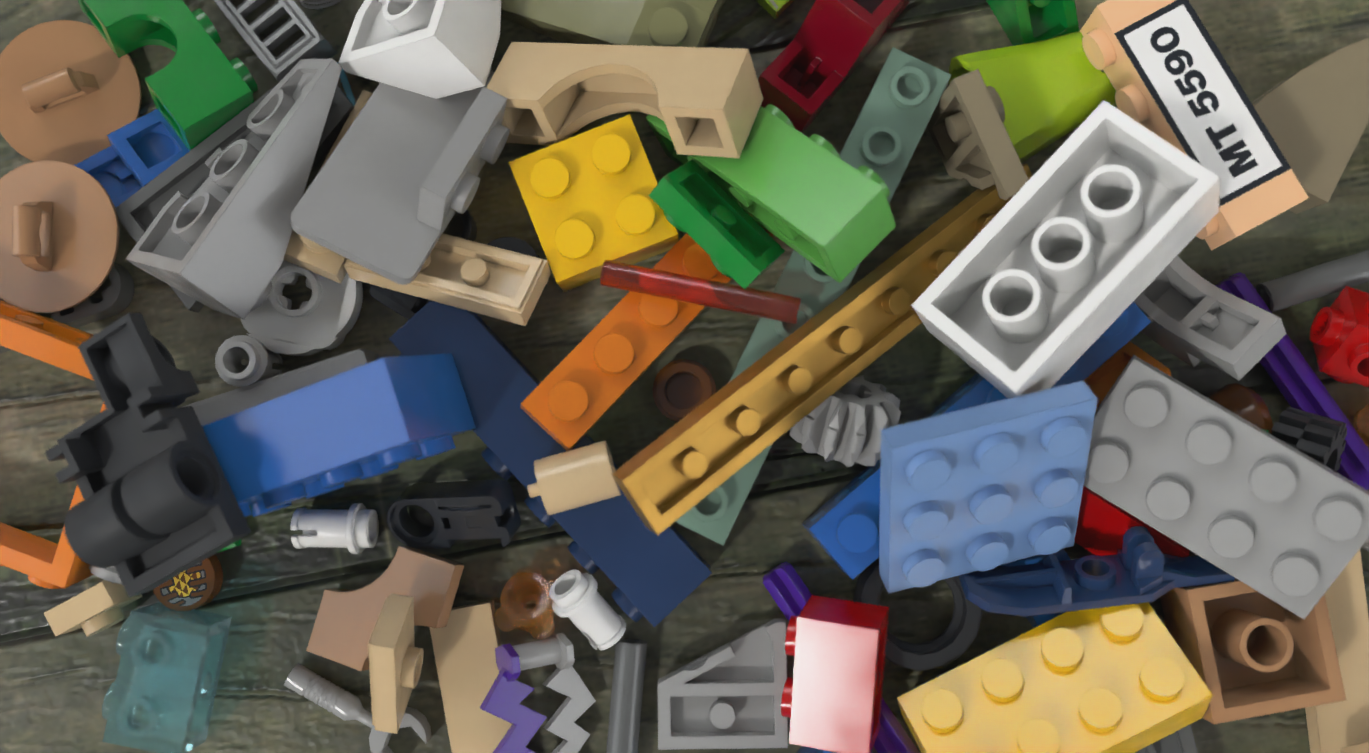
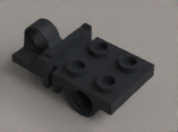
(144, 466)

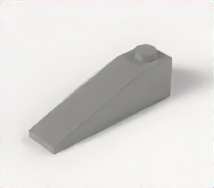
(238, 223)

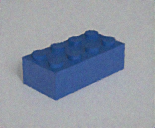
(341, 430)

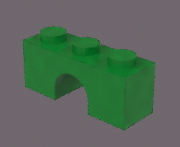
(200, 85)

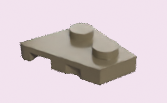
(973, 138)

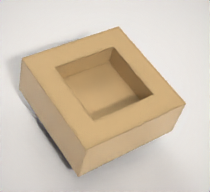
(90, 610)

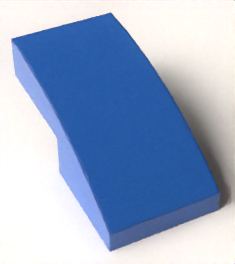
(135, 156)

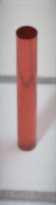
(700, 291)

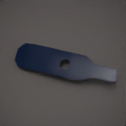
(1130, 577)

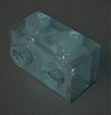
(165, 679)

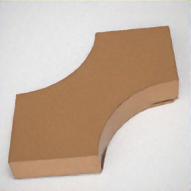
(349, 616)

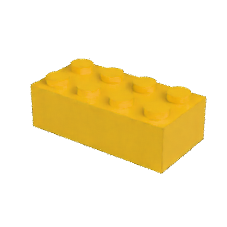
(1064, 687)

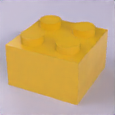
(593, 202)

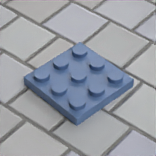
(983, 485)

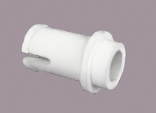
(241, 347)
(336, 528)
(578, 599)

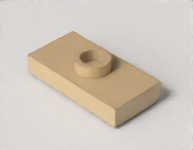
(393, 662)

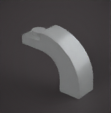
(1206, 322)

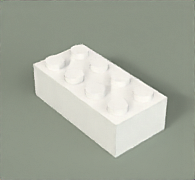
(1069, 253)

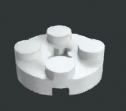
(316, 325)

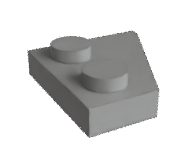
(728, 695)

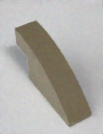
(1320, 119)

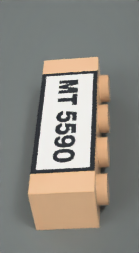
(1185, 93)

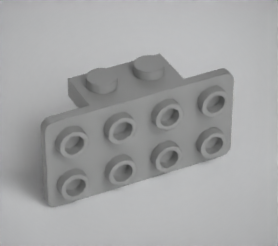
(402, 177)

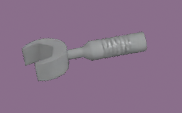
(349, 707)

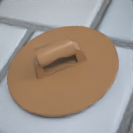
(64, 92)
(54, 236)

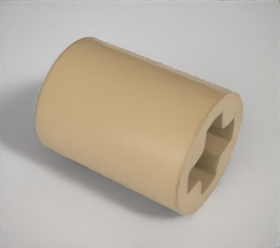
(575, 478)

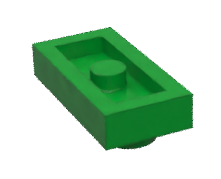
(716, 223)

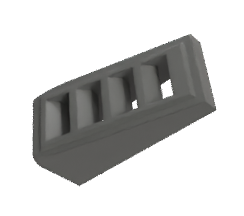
(306, 47)

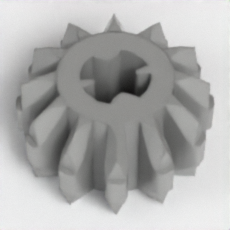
(849, 423)

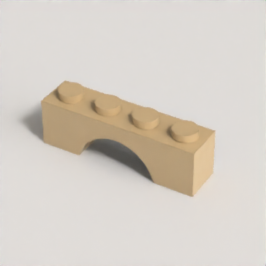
(698, 92)

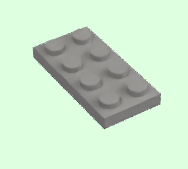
(1224, 488)

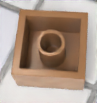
(1253, 650)

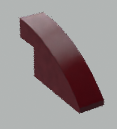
(825, 55)

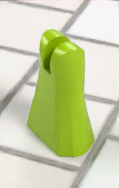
(1043, 88)

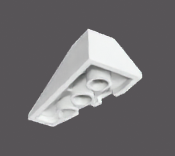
(424, 44)

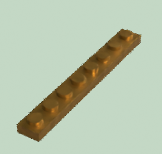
(798, 372)

